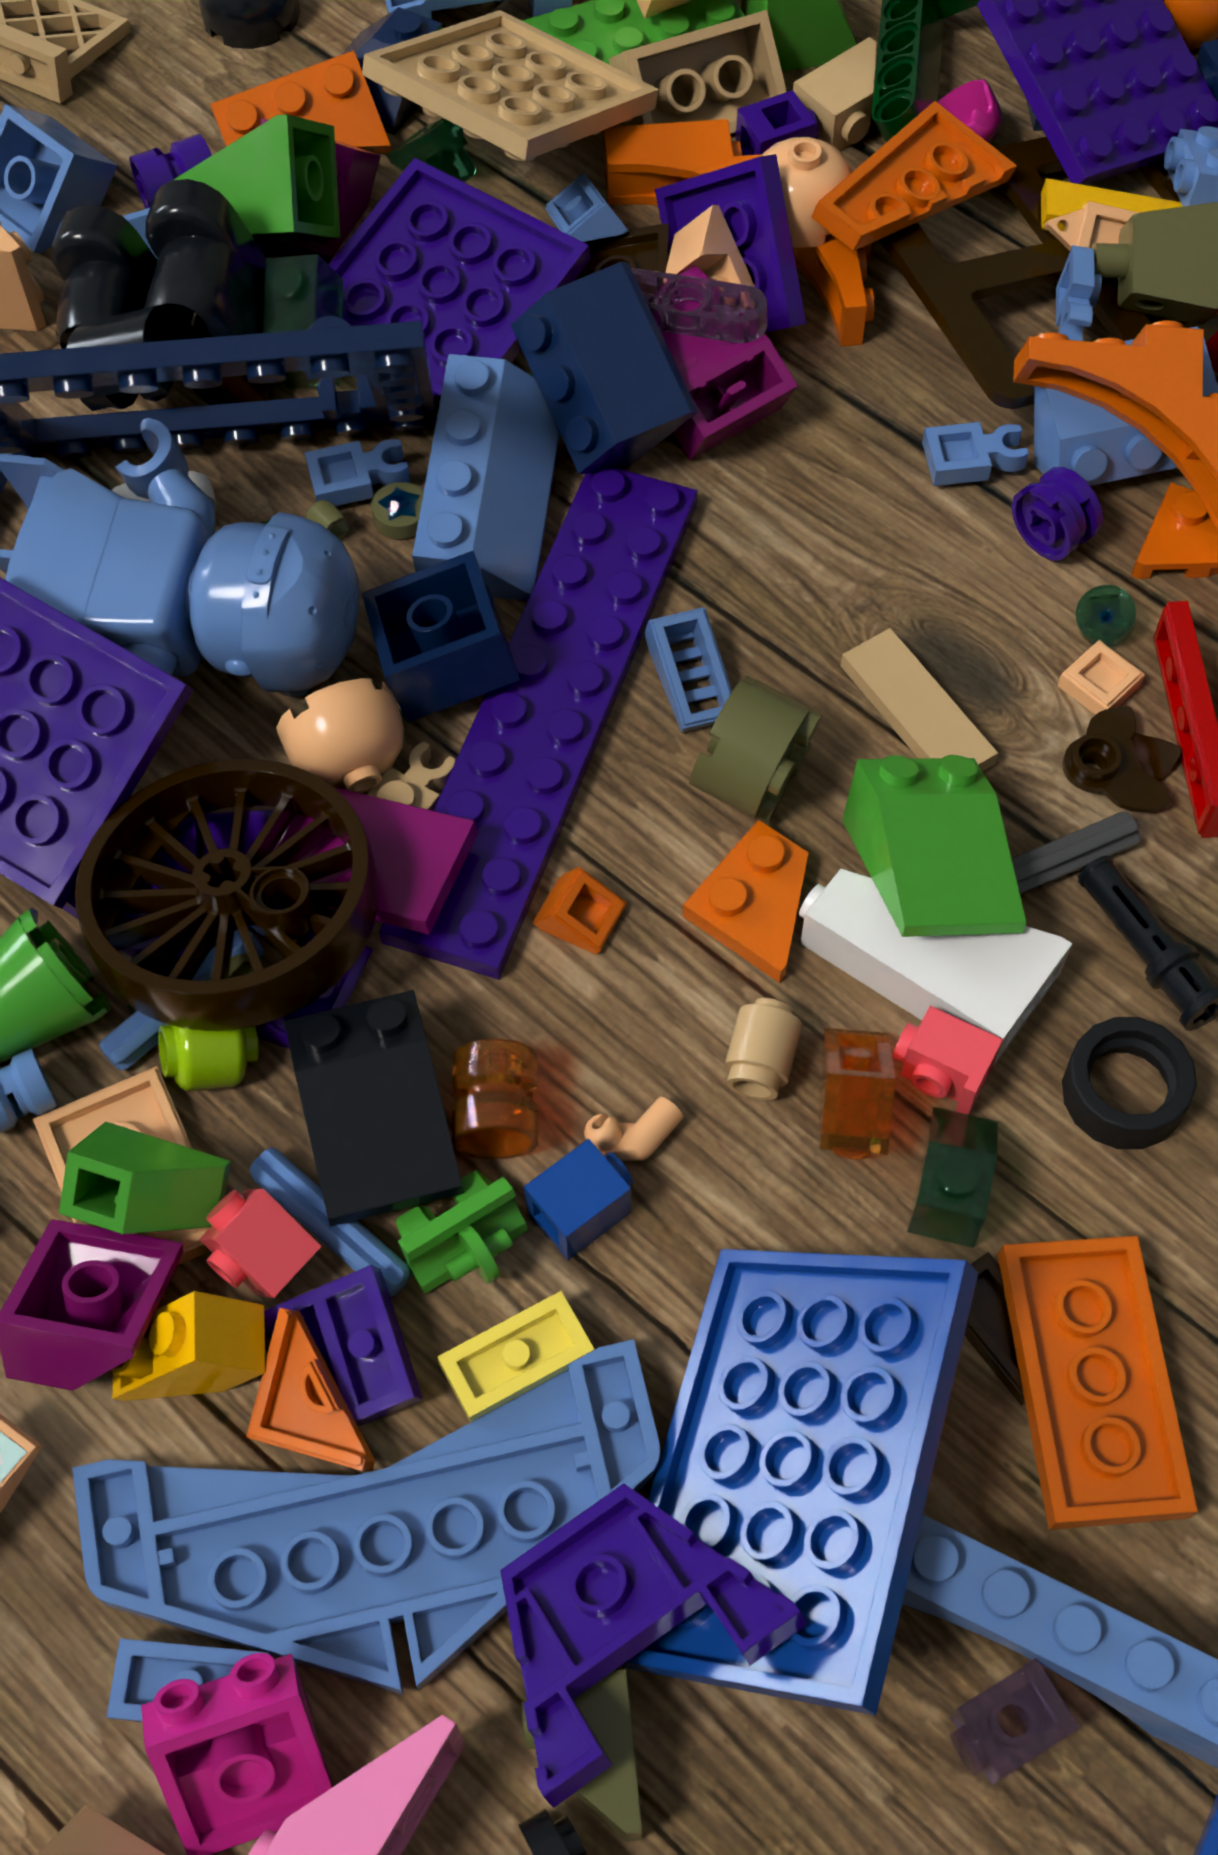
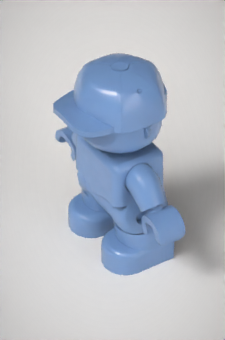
(169, 587)

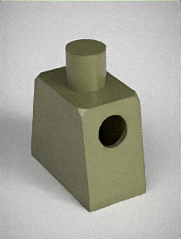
(1166, 263)

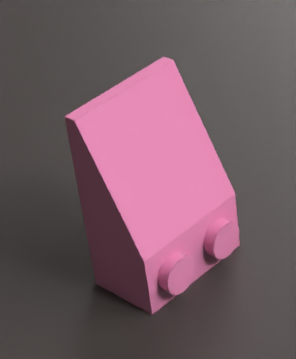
(375, 1806)

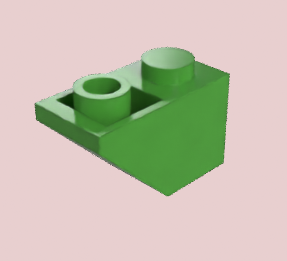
(140, 1182)

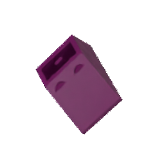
(727, 382)

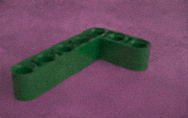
(909, 59)

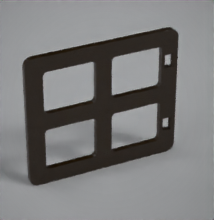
(952, 287)

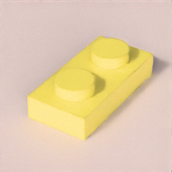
(515, 1356)

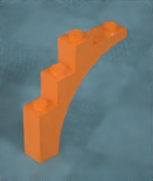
(666, 153)
(1146, 384)

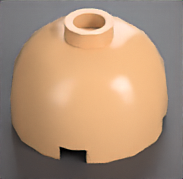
(807, 173)
(345, 734)

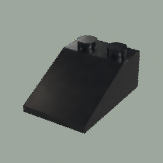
(372, 1108)

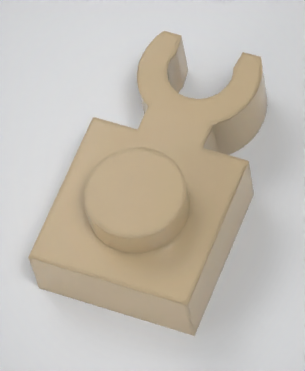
(418, 784)

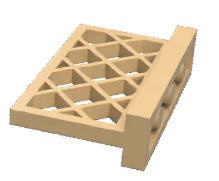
(42, 61)

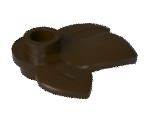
(1127, 761)

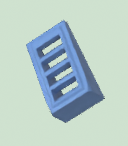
(678, 628)

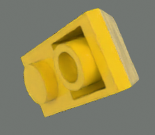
(195, 1348)

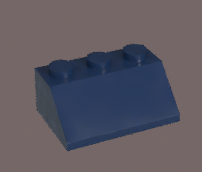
(604, 369)

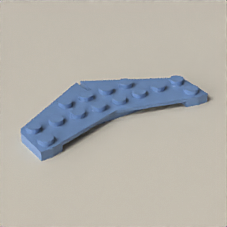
(340, 1558)

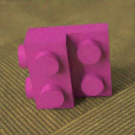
(235, 1752)

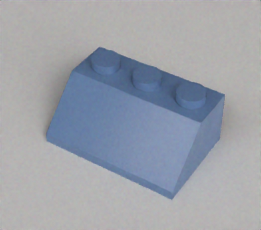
(1094, 440)

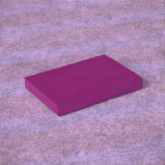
(413, 854)

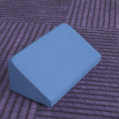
(584, 212)

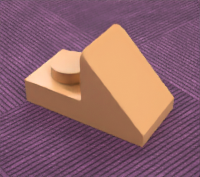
(710, 247)

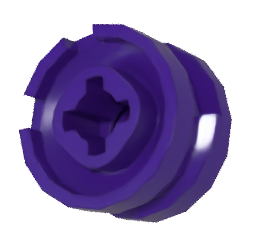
(1057, 513)

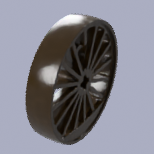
(226, 895)

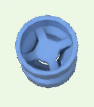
(24, 1090)

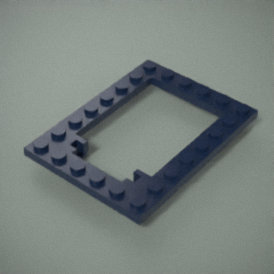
(384, 358)

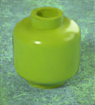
(206, 1058)

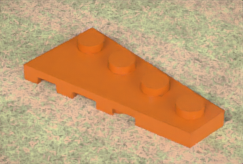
(912, 177)

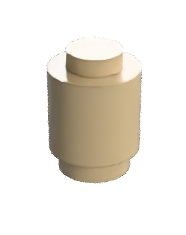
(762, 1049)

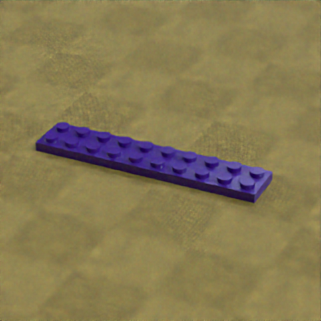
(541, 732)

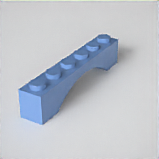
(1115, 1657)

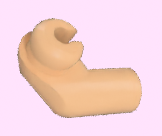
(637, 1139)

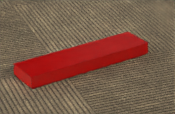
(1190, 711)

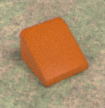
(580, 911)

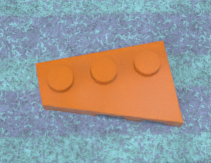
(325, 93)

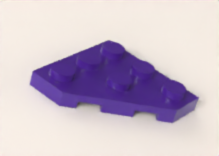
(757, 217)

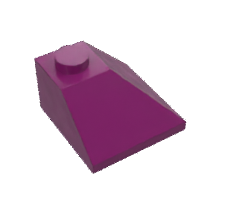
(83, 1303)

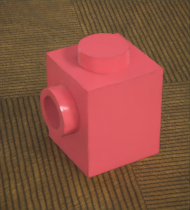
(256, 1242)

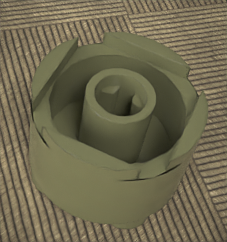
(755, 748)

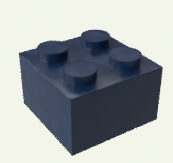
(439, 636)

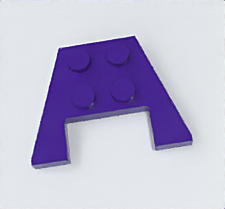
(600, 1598)

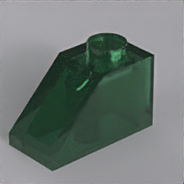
(954, 1177)

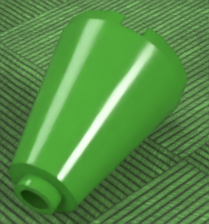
(41, 987)

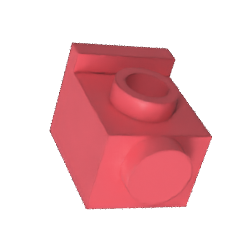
(947, 1057)

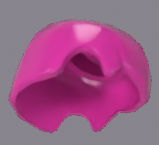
(975, 107)

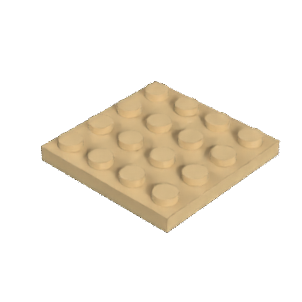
(510, 84)

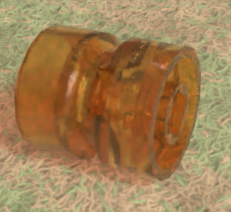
(495, 1099)

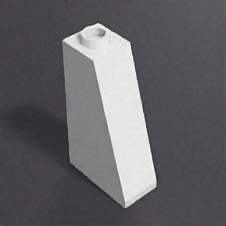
(977, 978)

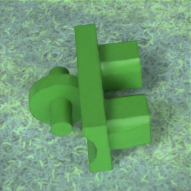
(463, 1236)

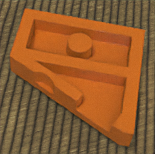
(1180, 537)
(753, 899)

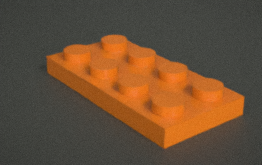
(1095, 1383)

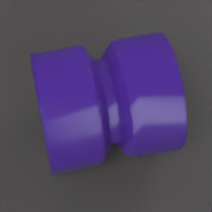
(155, 168)

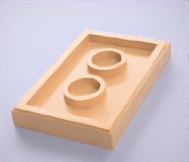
(134, 1103)

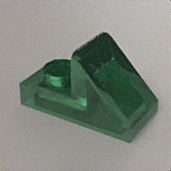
(438, 145)

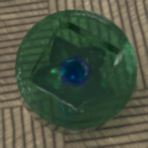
(1106, 615)

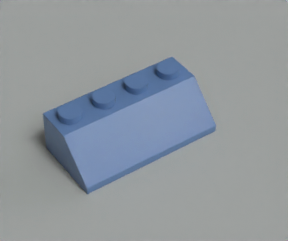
(489, 474)

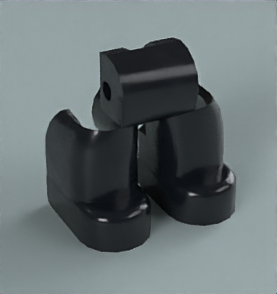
(127, 296)

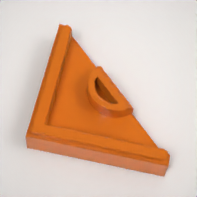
(301, 1402)

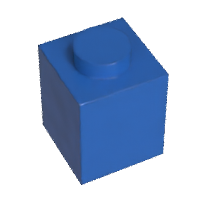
(579, 1197)

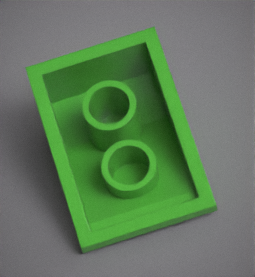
(934, 845)

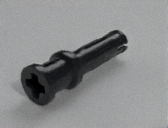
(1169, 963)

